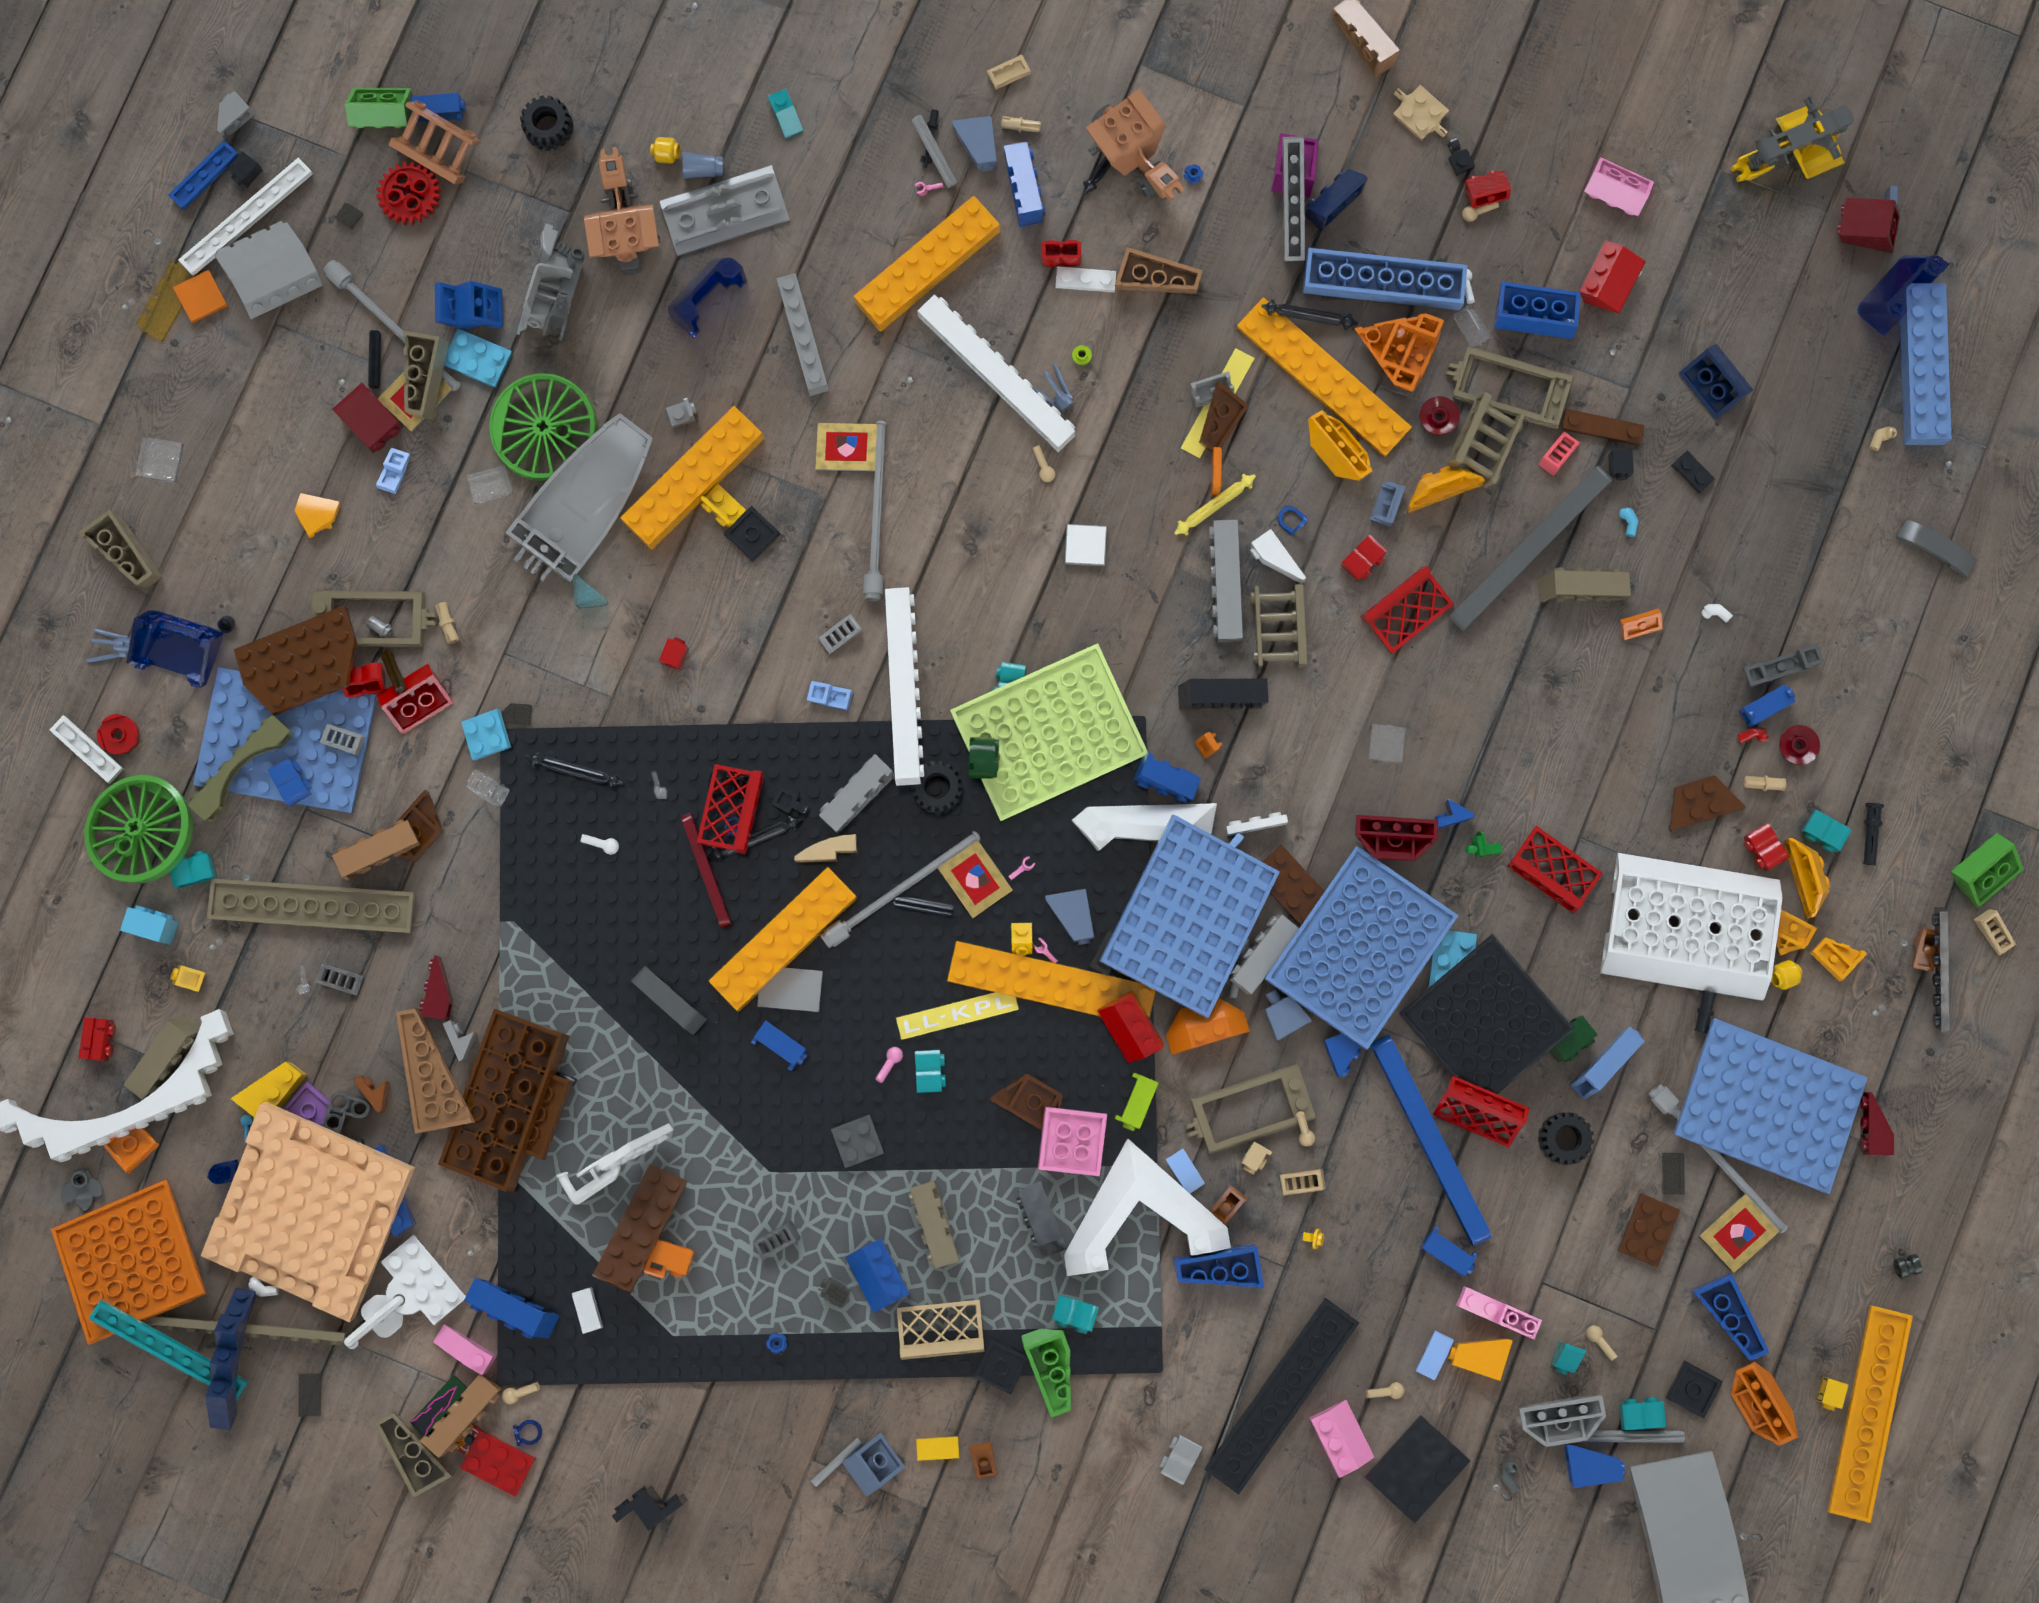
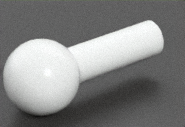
(1468, 290)
(609, 846)

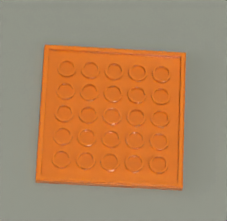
(130, 1257)

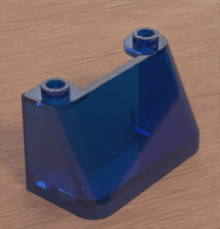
(1882, 305)
(684, 307)
(174, 645)

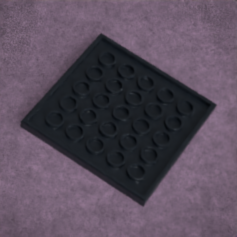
(1487, 1018)

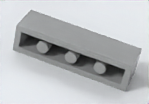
(1263, 954)

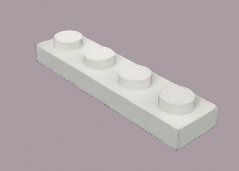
(86, 749)

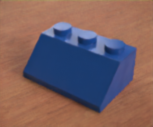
(877, 1275)

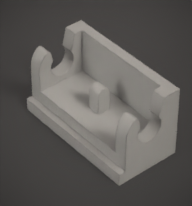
(1203, 390)

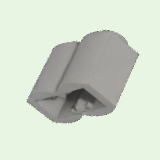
(1180, 1459)

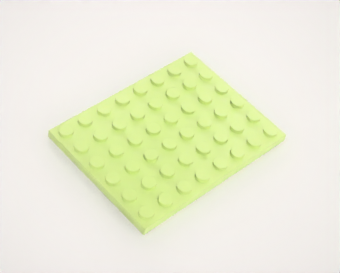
(1052, 730)

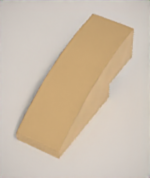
(827, 850)

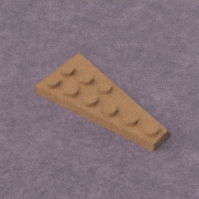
(431, 1088)

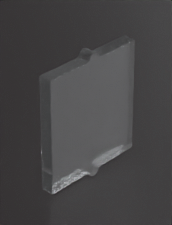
(1387, 743)

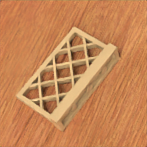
(945, 1347)

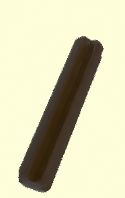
(393, 671)

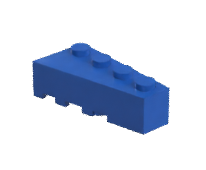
(1229, 1266)

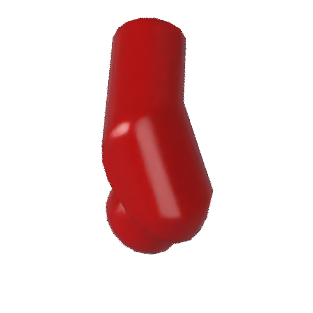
(1751, 733)

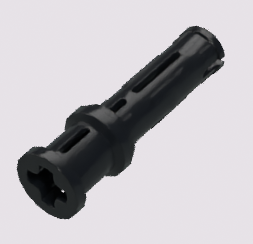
(1870, 858)

